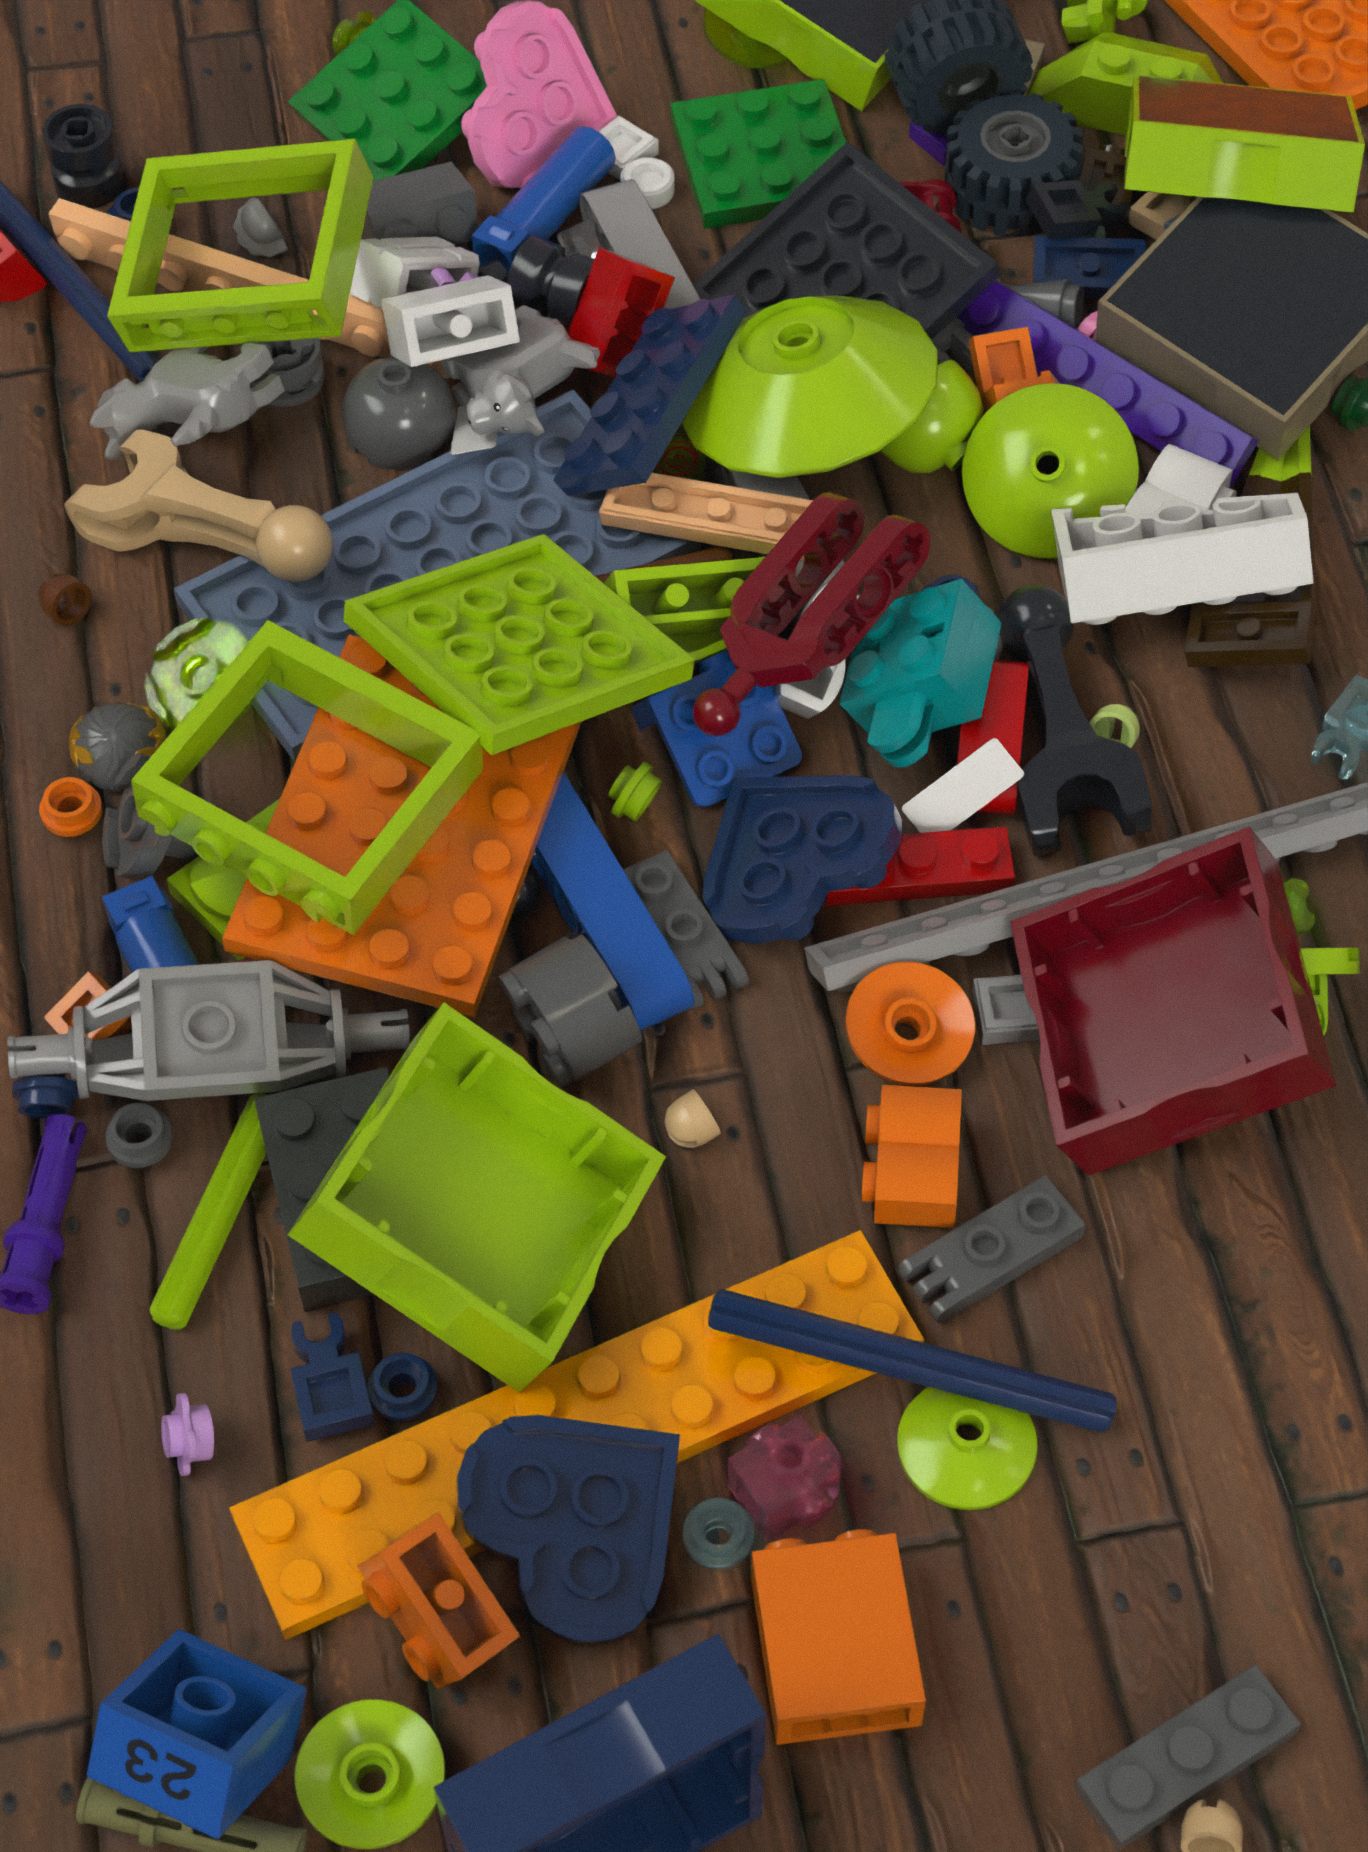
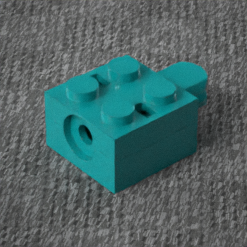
(921, 670)

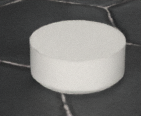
(653, 178)

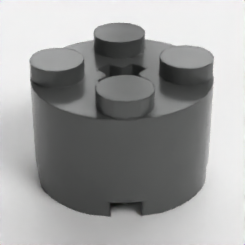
(571, 1008)

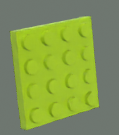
(518, 642)

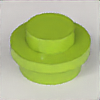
(634, 791)

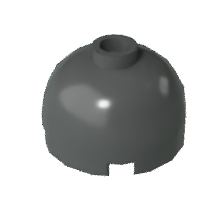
(398, 413)

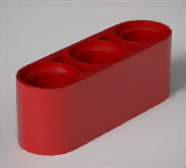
(1002, 720)

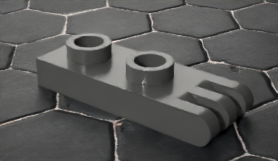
(686, 926)
(993, 1248)

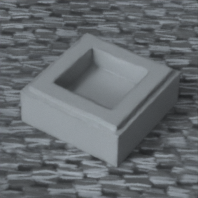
(1003, 1010)

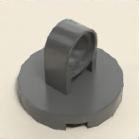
(131, 841)

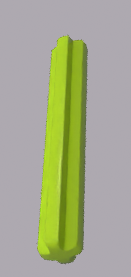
(211, 1222)

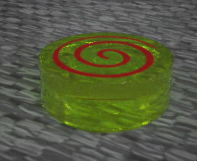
(682, 460)

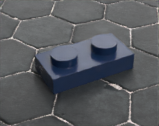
(1085, 261)

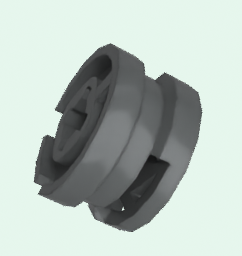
(296, 365)

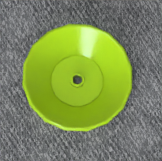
(813, 386)

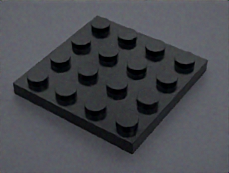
(854, 237)

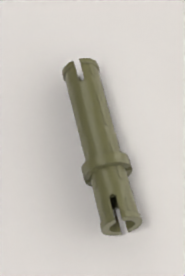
(112, 1810)

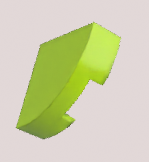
(219, 892)

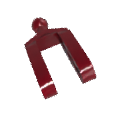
(831, 622)

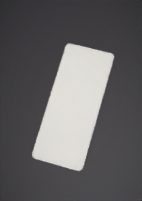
(466, 439)
(964, 789)

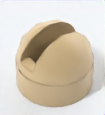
(690, 1121)
(1211, 1828)

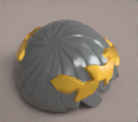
(109, 737)

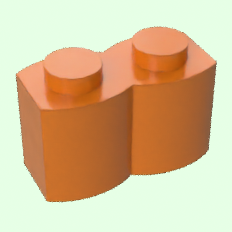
(916, 1156)

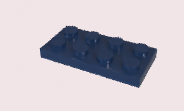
(649, 396)

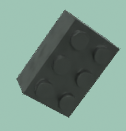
(302, 1139)

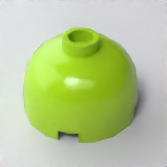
(942, 427)

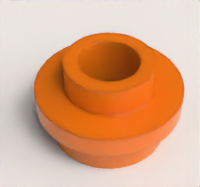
(66, 795)

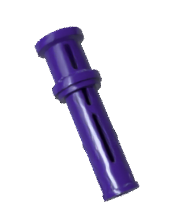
(35, 1239)

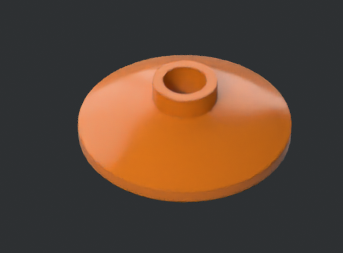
(916, 997)

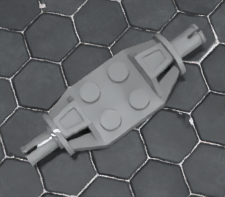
(208, 1034)

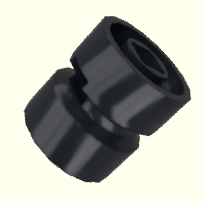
(83, 155)
(548, 279)

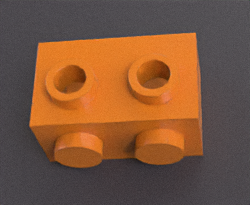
(436, 1602)

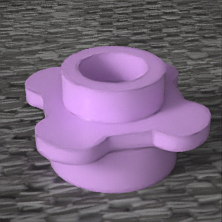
(188, 1433)

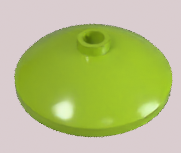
(1002, 457)

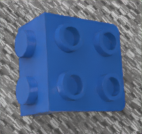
(708, 764)

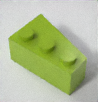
(685, 600)

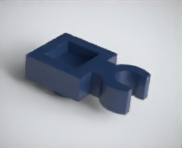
(330, 1386)

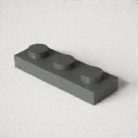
(1186, 1757)

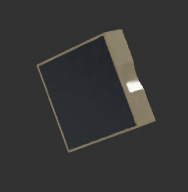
(1247, 312)

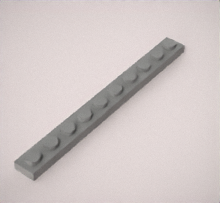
(975, 922)

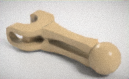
(172, 506)

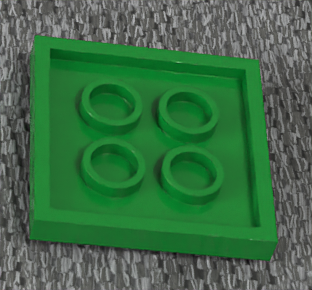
(394, 92)
(753, 147)

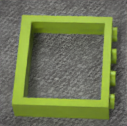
(253, 312)
(353, 697)

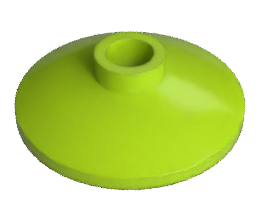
(959, 1470)
(363, 1740)

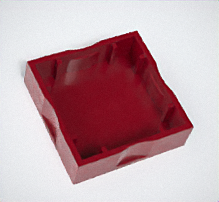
(1171, 1003)

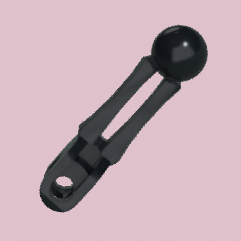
(1075, 764)

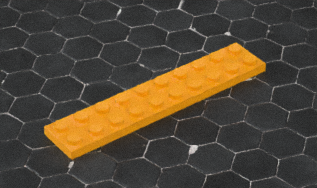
(655, 1378)

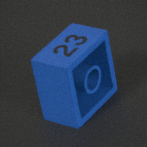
(196, 1733)

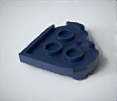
(791, 845)
(578, 1515)

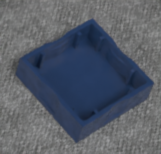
(633, 1771)

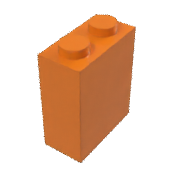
(836, 1637)

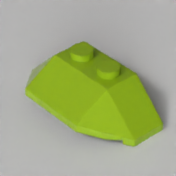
(1098, 77)

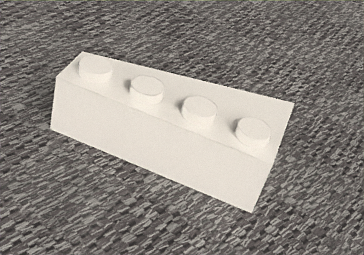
(1180, 555)

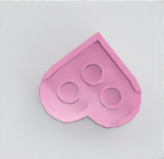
(534, 92)

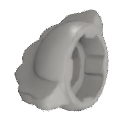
(258, 231)

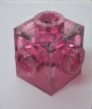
(785, 1477)

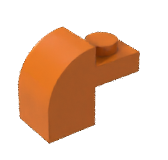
(1003, 364)

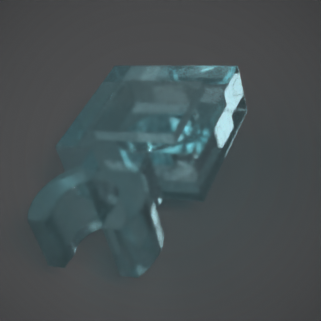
(1345, 728)

